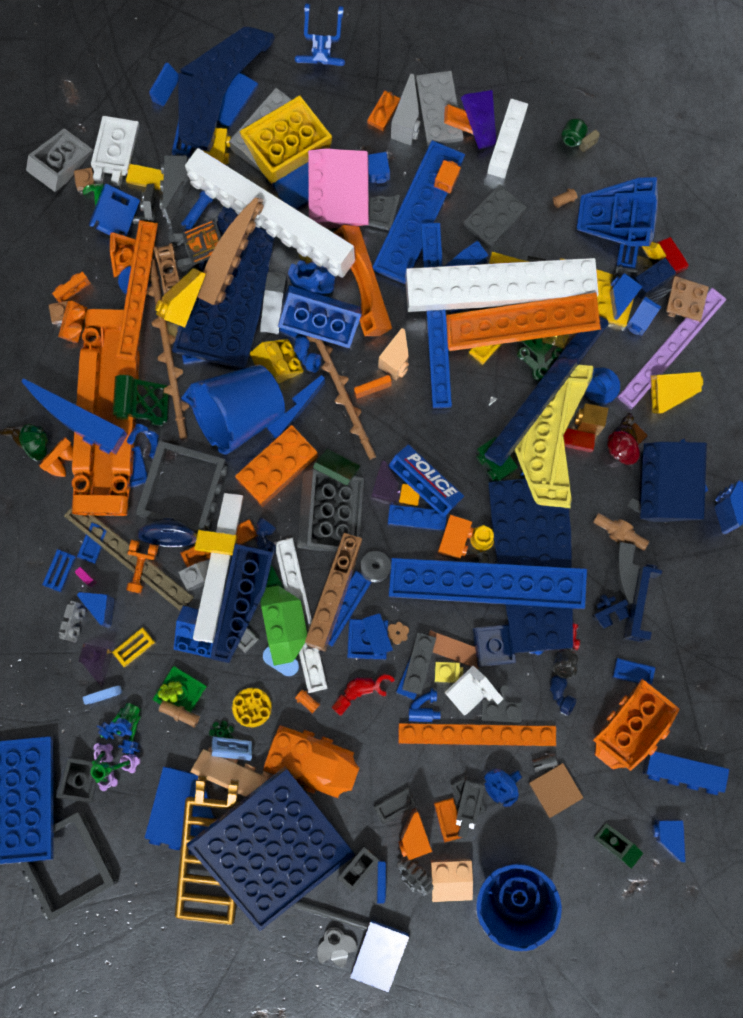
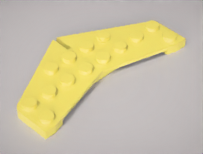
(543, 447)

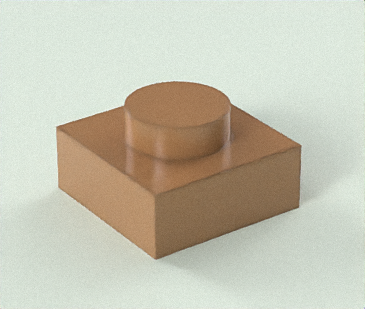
(83, 178)
(57, 312)

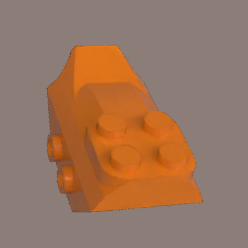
(635, 727)
(312, 761)

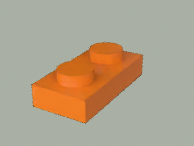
(69, 289)

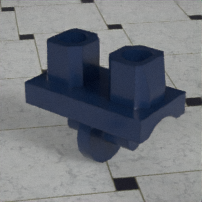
(603, 617)

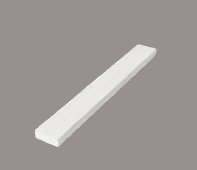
(217, 572)
(294, 584)

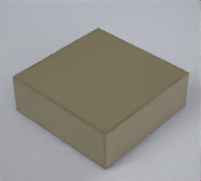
(589, 141)

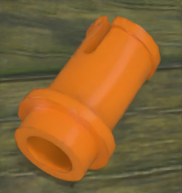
(307, 701)

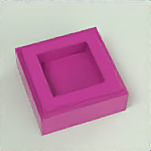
(85, 577)

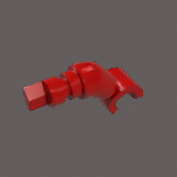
(357, 688)

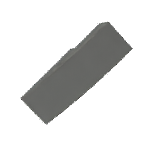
(626, 571)

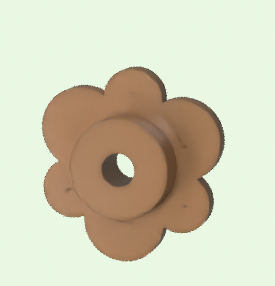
(397, 639)

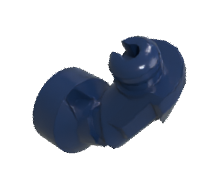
(265, 528)
(565, 703)

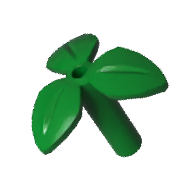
(97, 188)

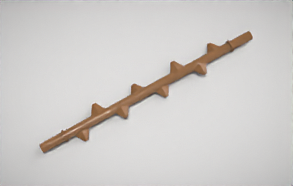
(167, 357)
(343, 397)

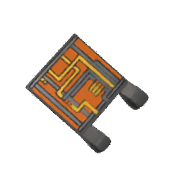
(198, 242)

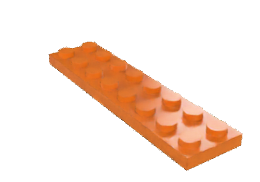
(523, 322)

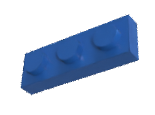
(416, 518)

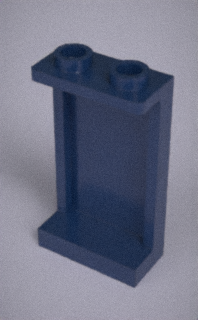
(633, 622)

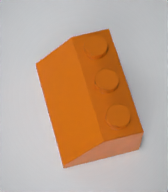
(413, 837)

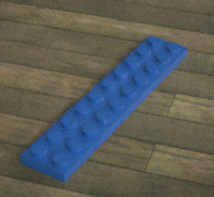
(488, 583)

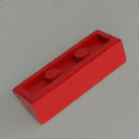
(579, 440)

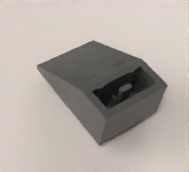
(174, 186)

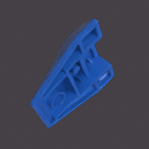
(621, 212)

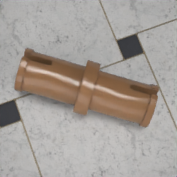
(179, 713)

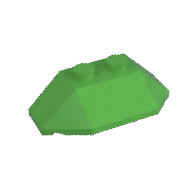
(283, 624)

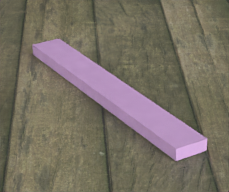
(669, 351)

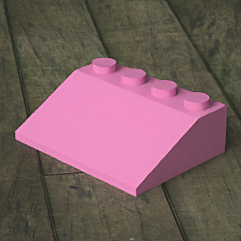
(338, 187)

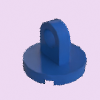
(603, 386)
(502, 786)

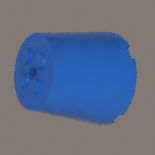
(236, 406)
(516, 922)

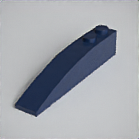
(241, 597)

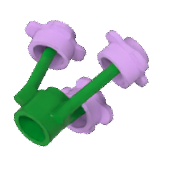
(103, 772)

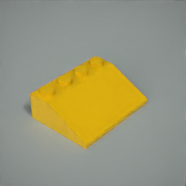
(284, 138)

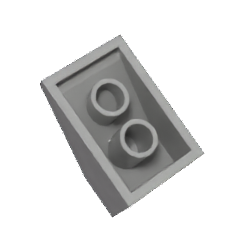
(405, 120)
(58, 159)

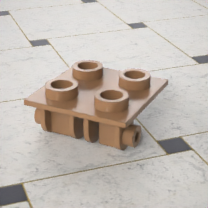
(686, 299)

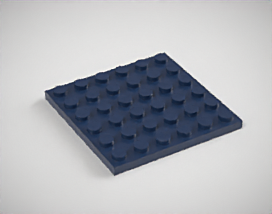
(271, 849)

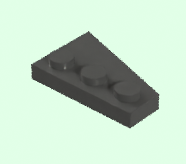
(383, 211)

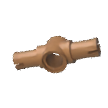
(621, 531)

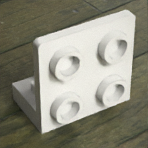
(471, 690)

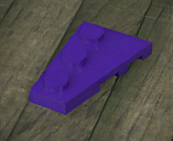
(480, 113)

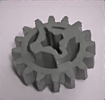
(414, 876)

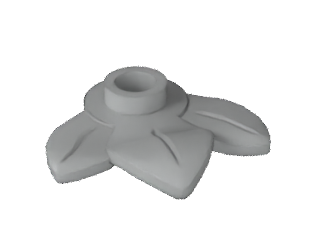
(338, 949)

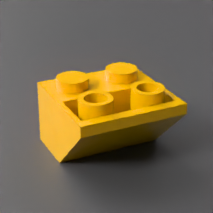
(278, 359)

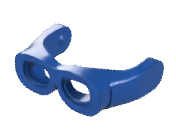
(152, 436)

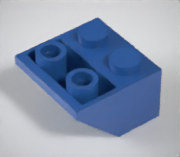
(184, 634)

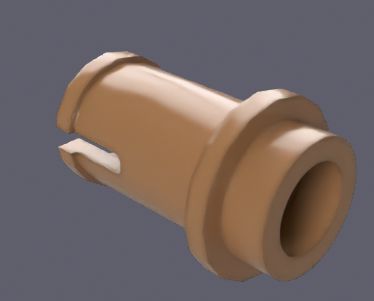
(564, 198)

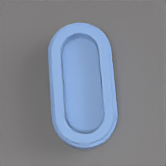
(287, 669)
(102, 695)

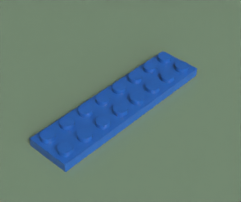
(420, 206)

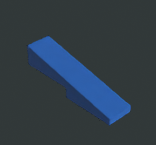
(300, 401)

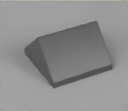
(76, 780)

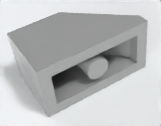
(195, 575)

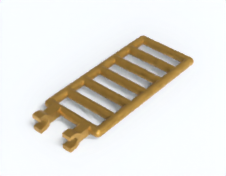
(185, 858)

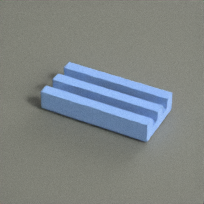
(231, 749)

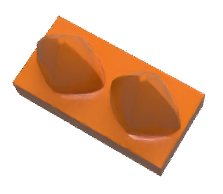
(383, 110)
(72, 322)
(52, 463)

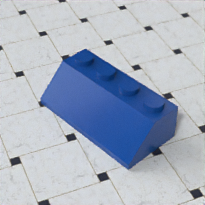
(319, 316)

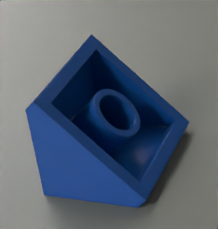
(100, 606)

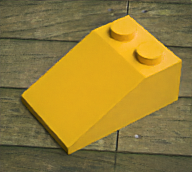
(180, 299)

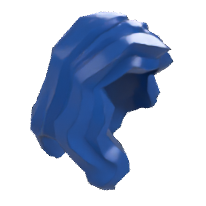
(311, 277)

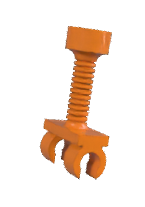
(135, 585)

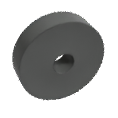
(375, 558)

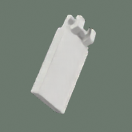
(114, 149)

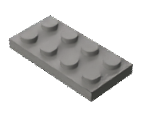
(435, 93)

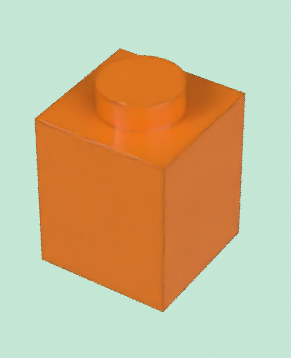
(447, 176)

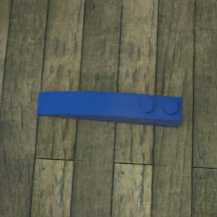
(87, 425)

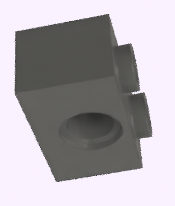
(358, 868)

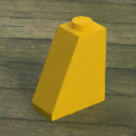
(672, 389)

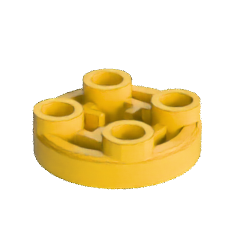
(251, 707)

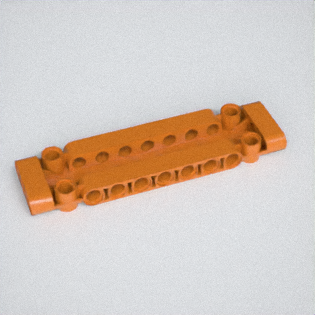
(95, 394)

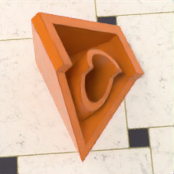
(121, 252)

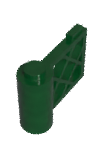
(126, 400)

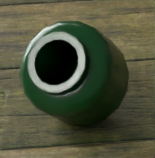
(574, 132)

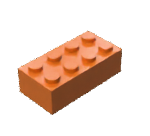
(276, 466)

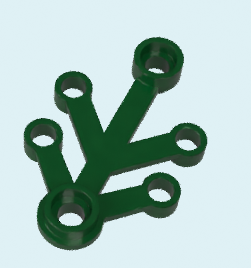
(539, 350)

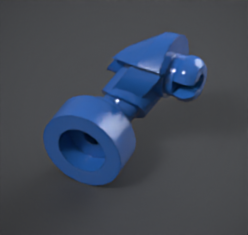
(312, 360)

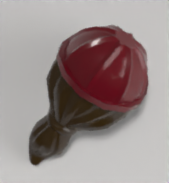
(623, 442)

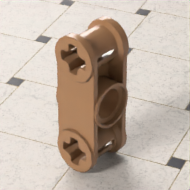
(166, 258)

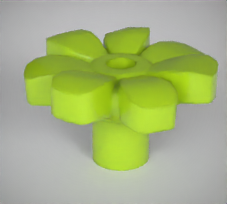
(171, 691)

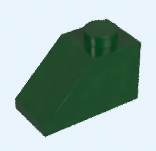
(619, 845)

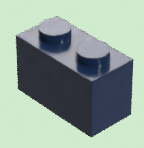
(654, 278)

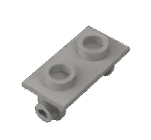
(71, 629)

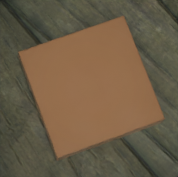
(555, 790)

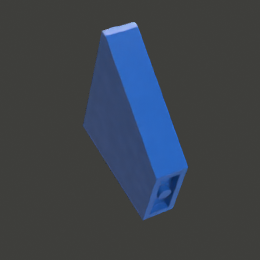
(169, 805)

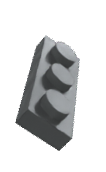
(419, 663)

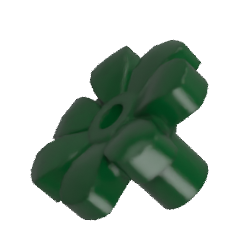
(221, 728)

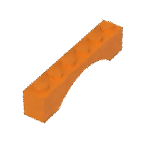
(373, 310)

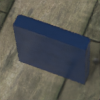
(493, 645)

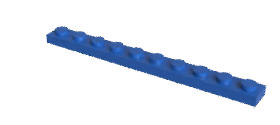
(436, 324)

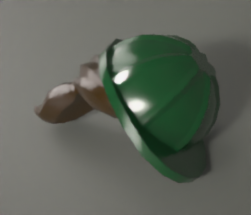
(30, 439)

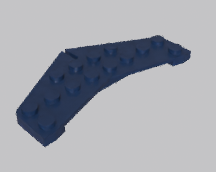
(207, 79)

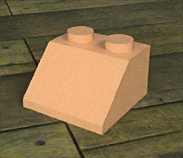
(395, 357)
(451, 880)

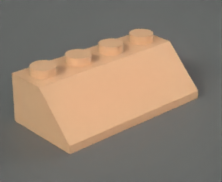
(222, 770)

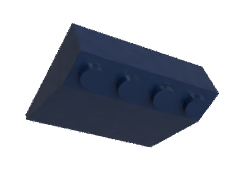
(673, 481)

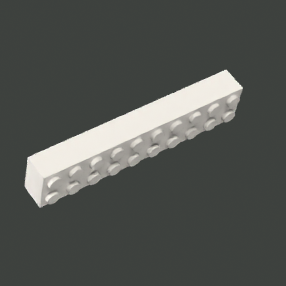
(276, 217)
(498, 284)

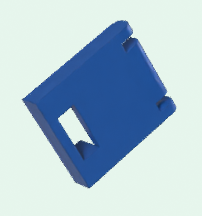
(112, 214)

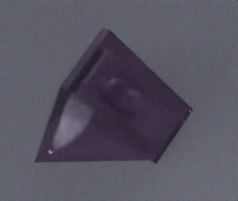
(96, 661)

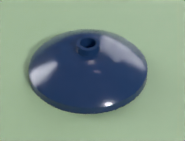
(167, 533)

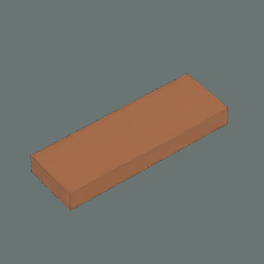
(454, 650)

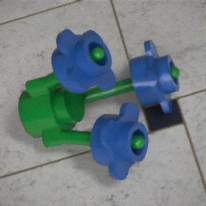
(122, 727)

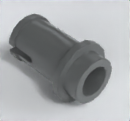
(619, 271)
(545, 762)

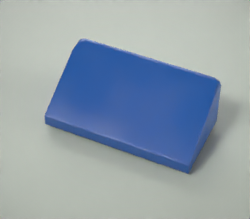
(164, 85)
(377, 634)

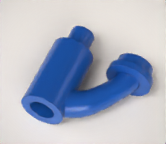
(419, 714)

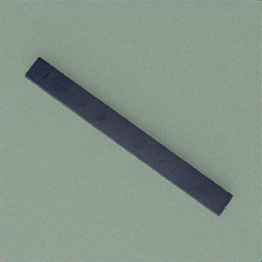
(543, 394)

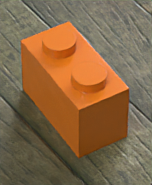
(455, 538)

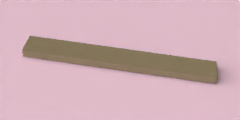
(119, 549)

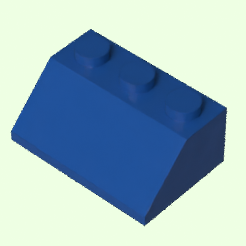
(730, 507)

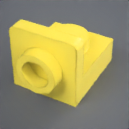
(447, 672)

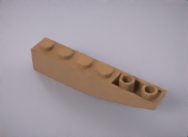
(227, 254)
(333, 593)

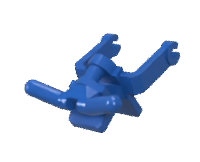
(321, 43)

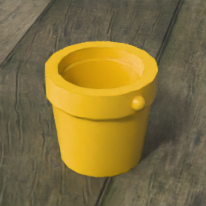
(482, 538)

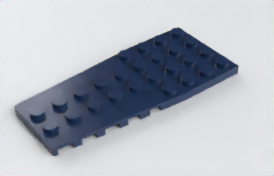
(228, 330)
(532, 537)

